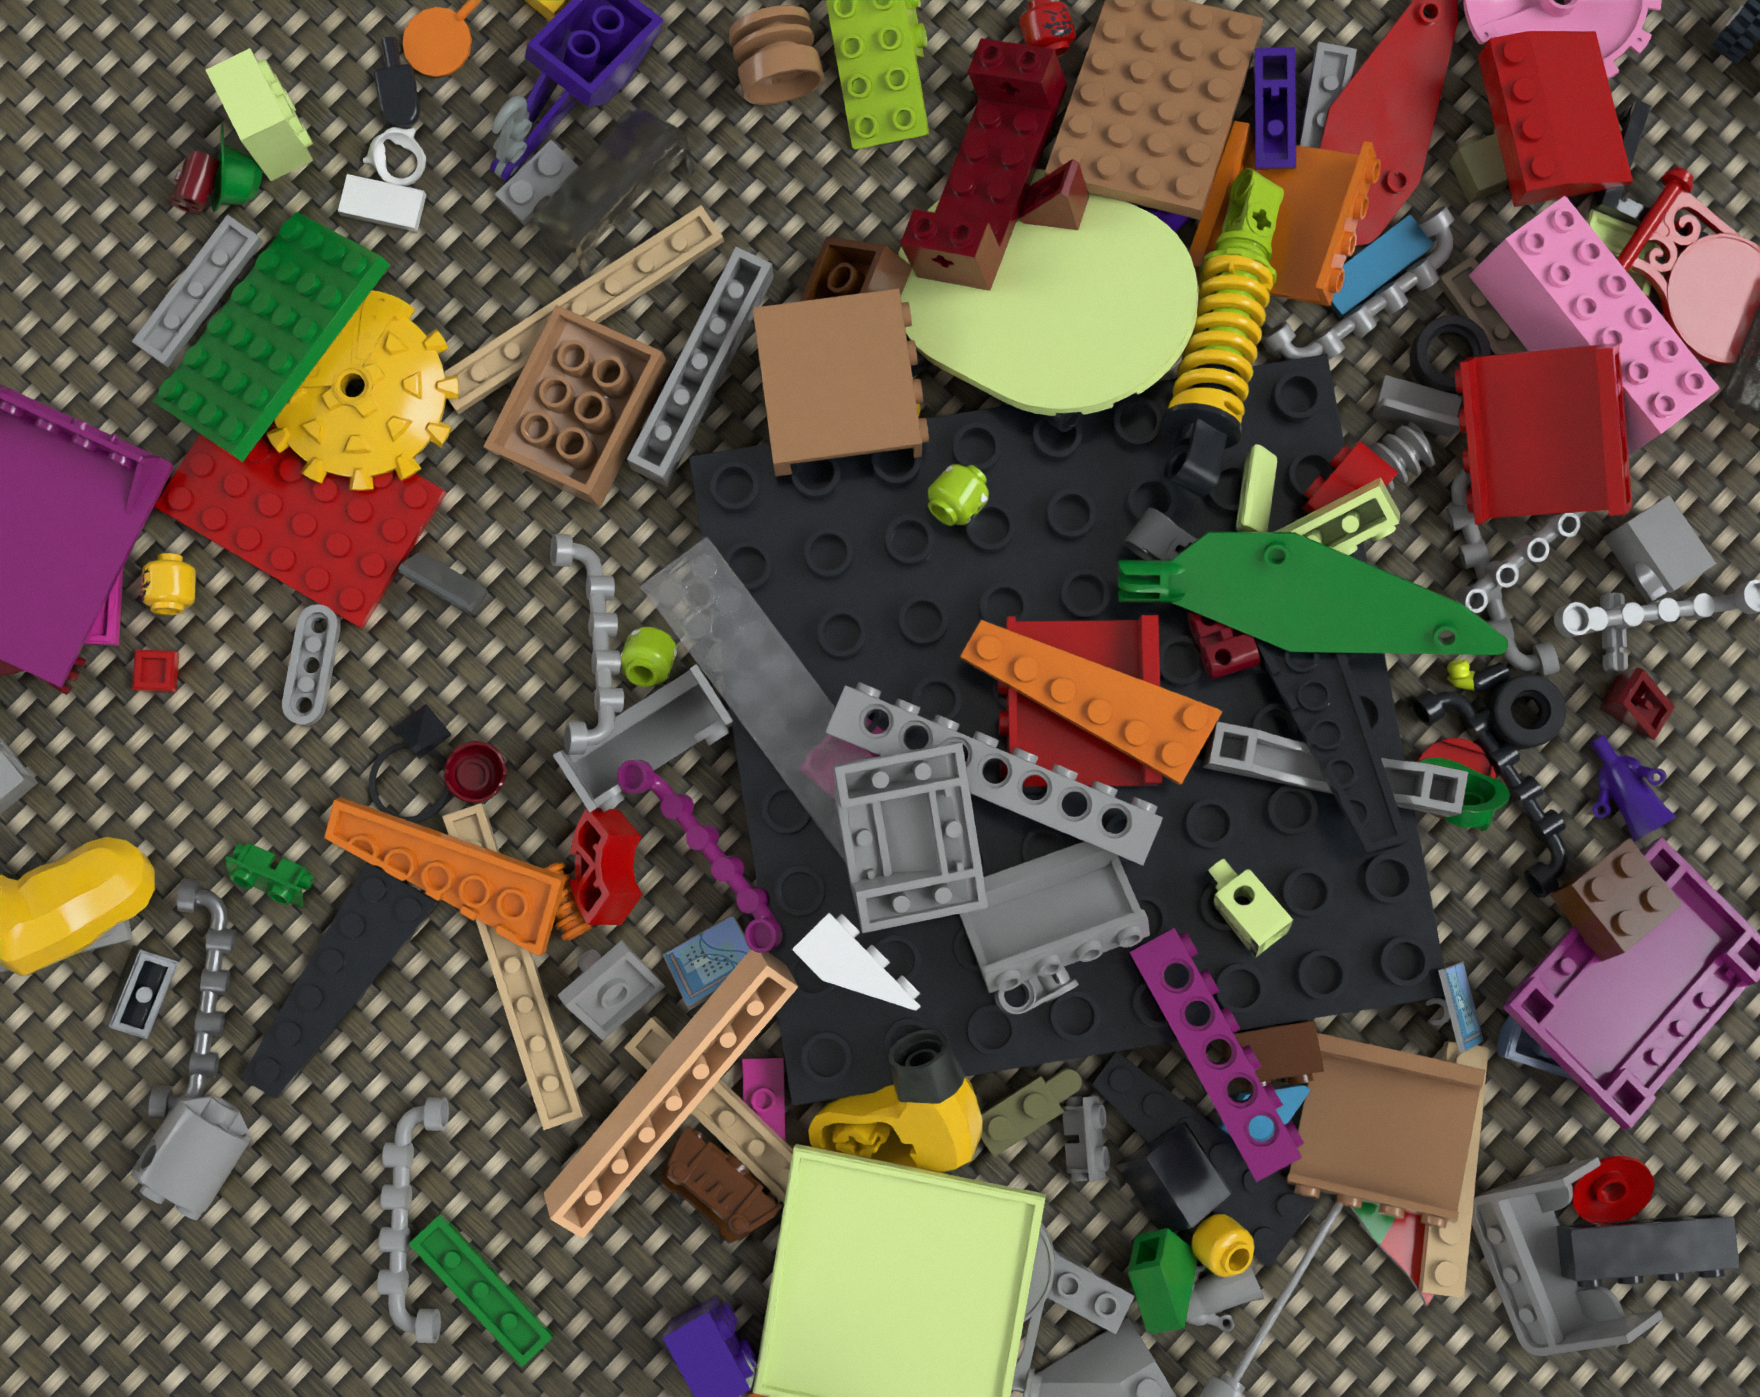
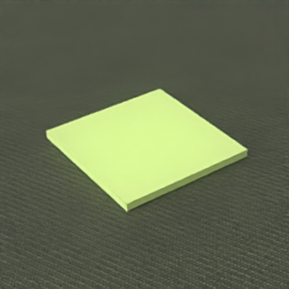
(896, 1282)

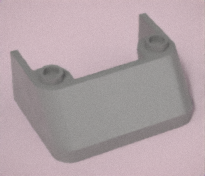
(648, 731)
(1522, 1252)

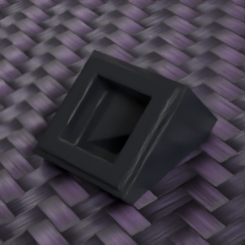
(422, 731)

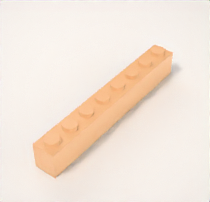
(669, 1091)

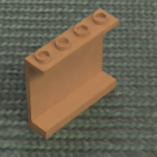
(839, 378)
(1387, 1130)

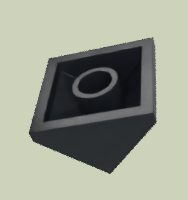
(1174, 1180)

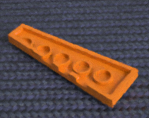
(1121, 710)
(482, 883)

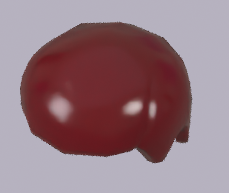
(475, 772)

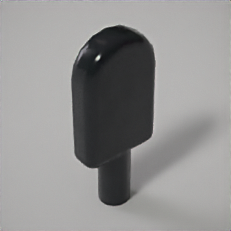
(396, 88)

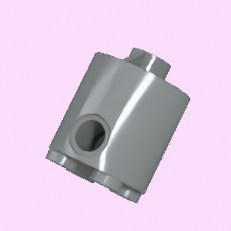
(192, 1153)

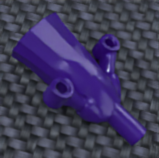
(1624, 781)

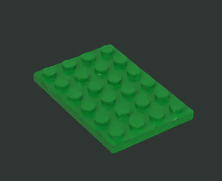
(270, 334)

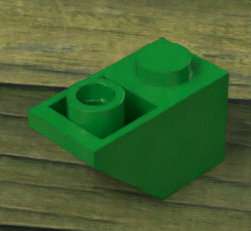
(1162, 1279)

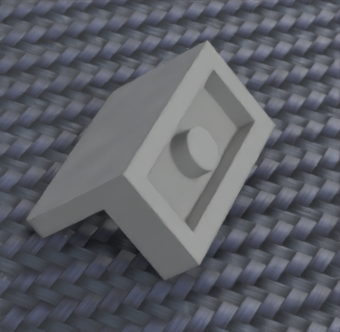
(1411, 402)

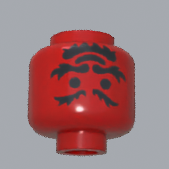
(1047, 25)

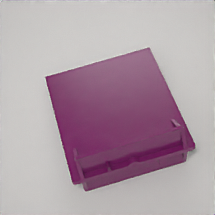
(66, 528)

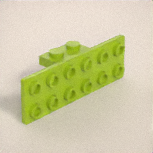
(879, 69)

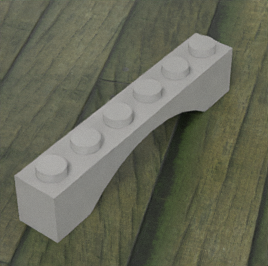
(1290, 762)

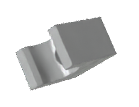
(1659, 550)

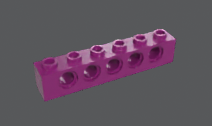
(1261, 1155)

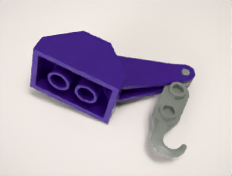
(587, 51)

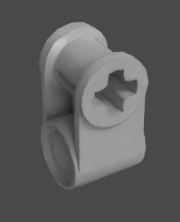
(1037, 991)

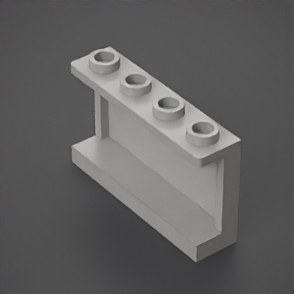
(1053, 915)

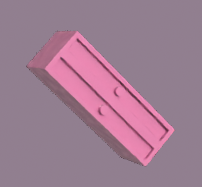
(1568, 290)

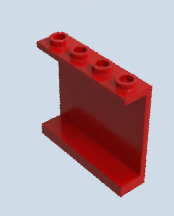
(1545, 432)
(1117, 644)

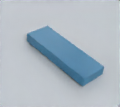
(1380, 264)

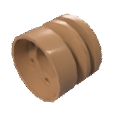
(775, 55)

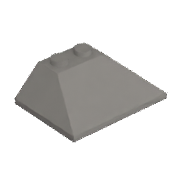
(909, 836)
(1106, 1368)

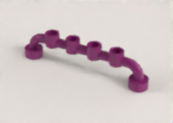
(760, 934)

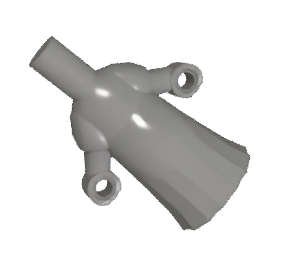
(1217, 1294)

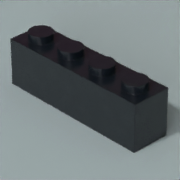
(1648, 1247)

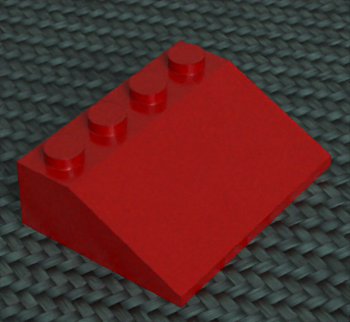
(1553, 115)

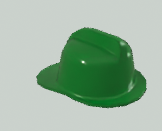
(236, 177)
(1481, 796)

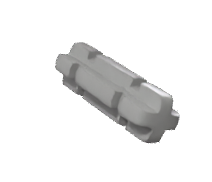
(1613, 639)

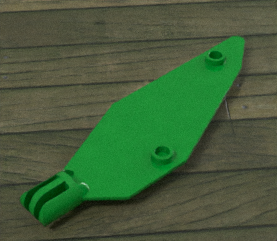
(1307, 597)

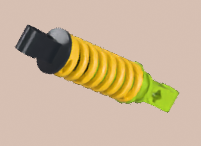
(1225, 336)

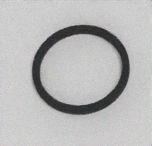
(373, 792)

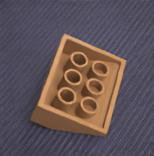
(578, 405)

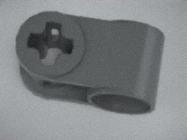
(1157, 537)

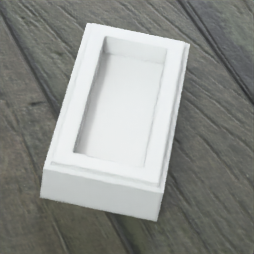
(382, 203)

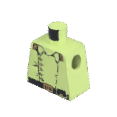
(1257, 923)

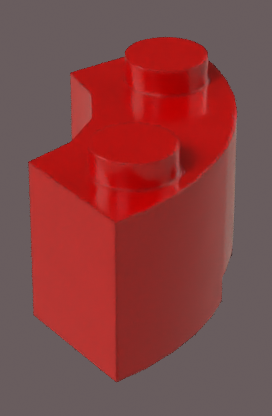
(604, 867)

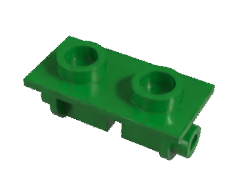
(251, 868)

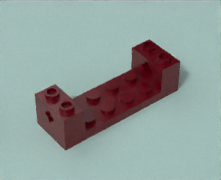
(990, 167)

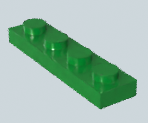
(481, 1290)

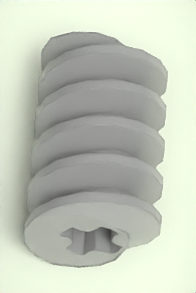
(1404, 451)

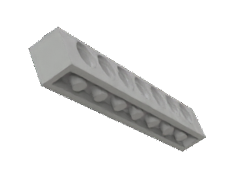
(1133, 843)

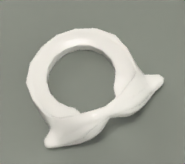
(402, 137)

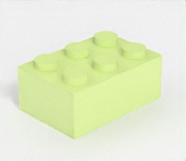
(261, 113)

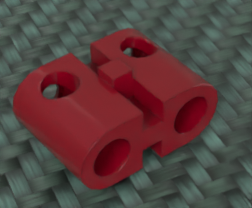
(194, 182)
(1221, 646)

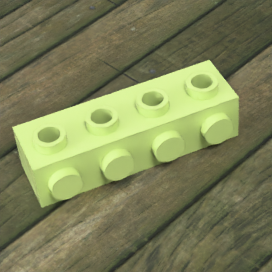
(1351, 519)

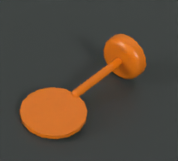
(438, 40)

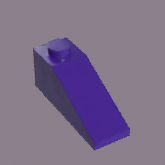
(1274, 108)

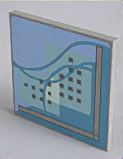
(706, 960)
(1458, 1007)

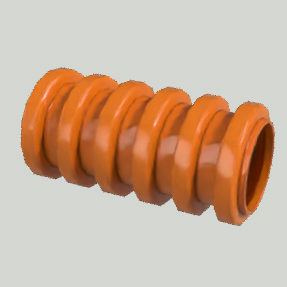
(568, 914)

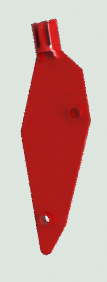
(1395, 107)

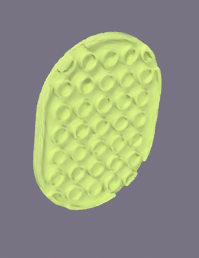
(1069, 312)

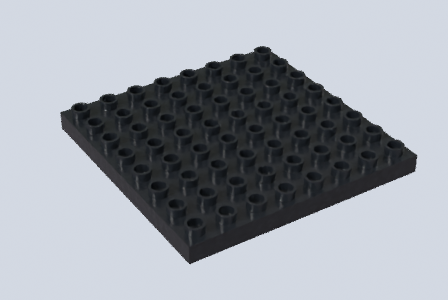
(890, 599)

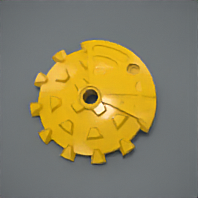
(391, 416)

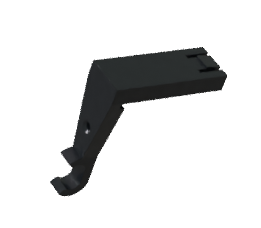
(1609, 200)

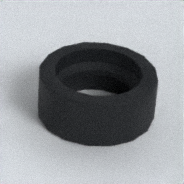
(1454, 324)

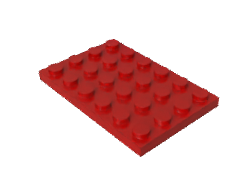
(309, 535)

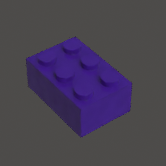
(711, 1351)

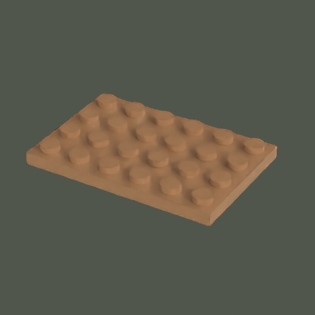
(1157, 101)

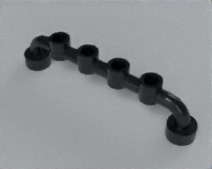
(1522, 791)

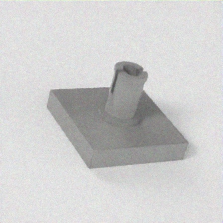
(610, 988)

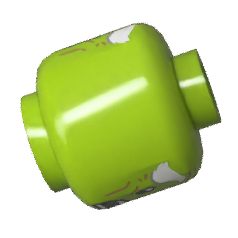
(958, 494)
(648, 656)

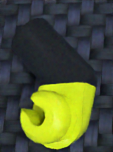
(1477, 681)

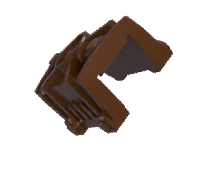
(717, 1187)

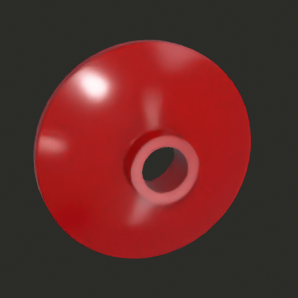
(1613, 1190)

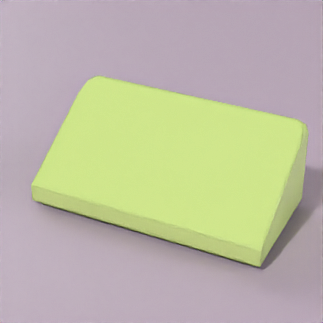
(1256, 490)

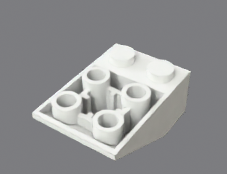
(842, 961)

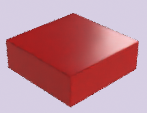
(155, 671)

